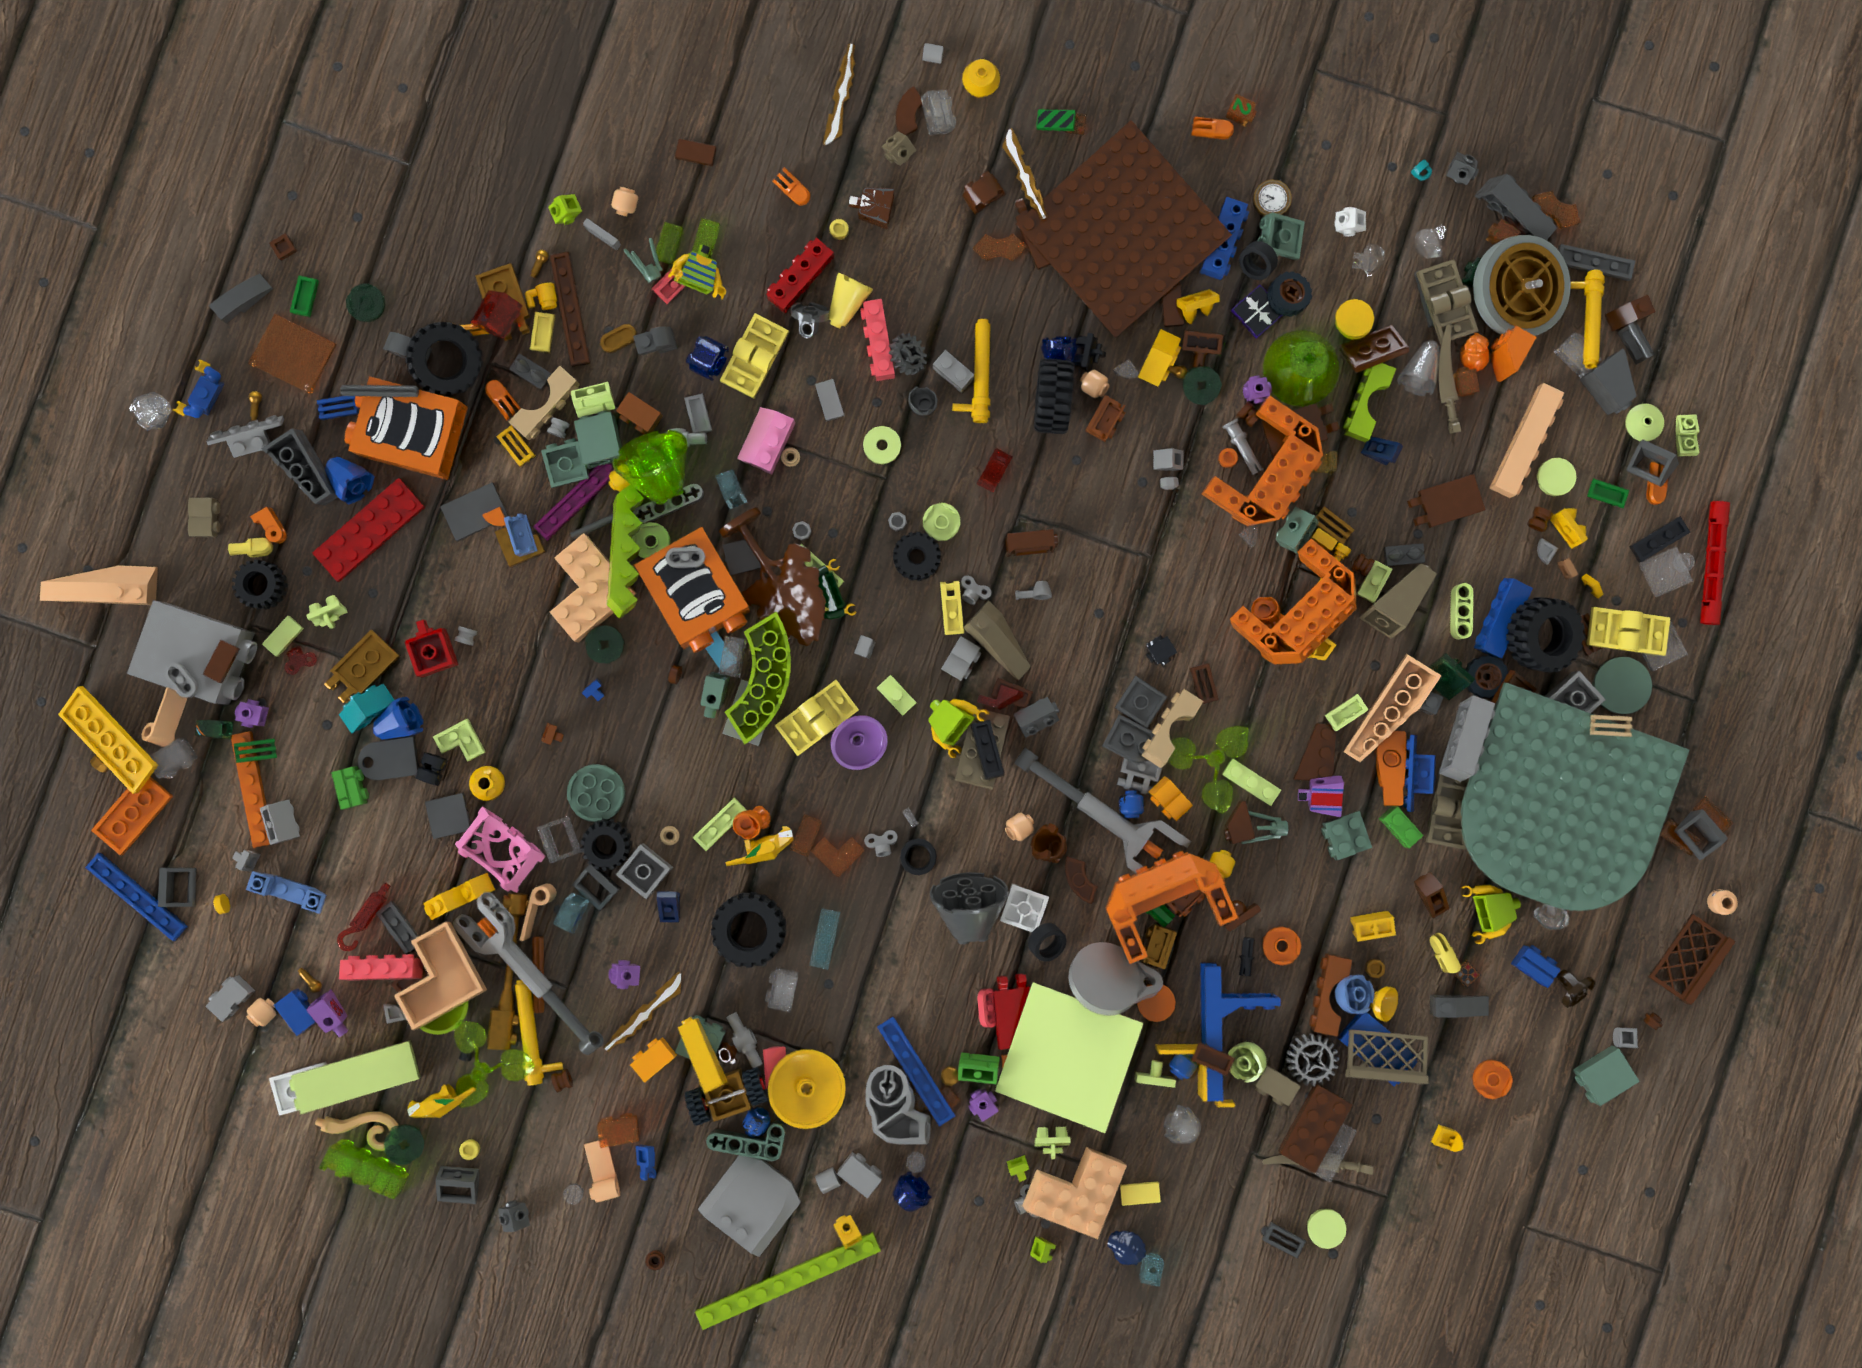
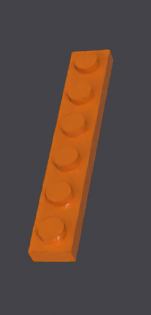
(252, 791)

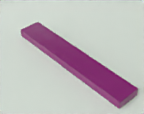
(574, 501)

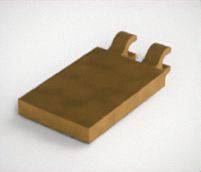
(505, 280)
(362, 666)

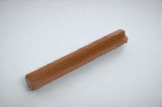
(538, 961)

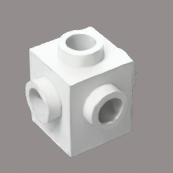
(1350, 221)

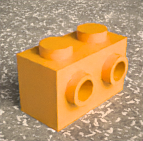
(653, 1059)

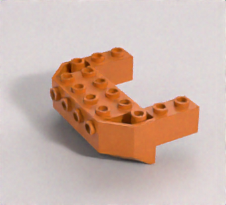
(1282, 477)
(1311, 618)
(1161, 885)

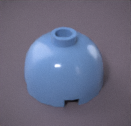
(1354, 994)

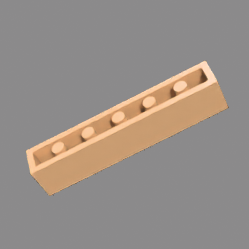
(1526, 440)

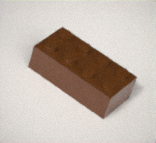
(1314, 1128)

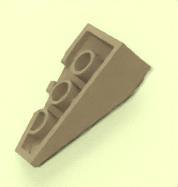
(995, 636)

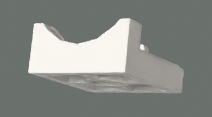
(1024, 908)

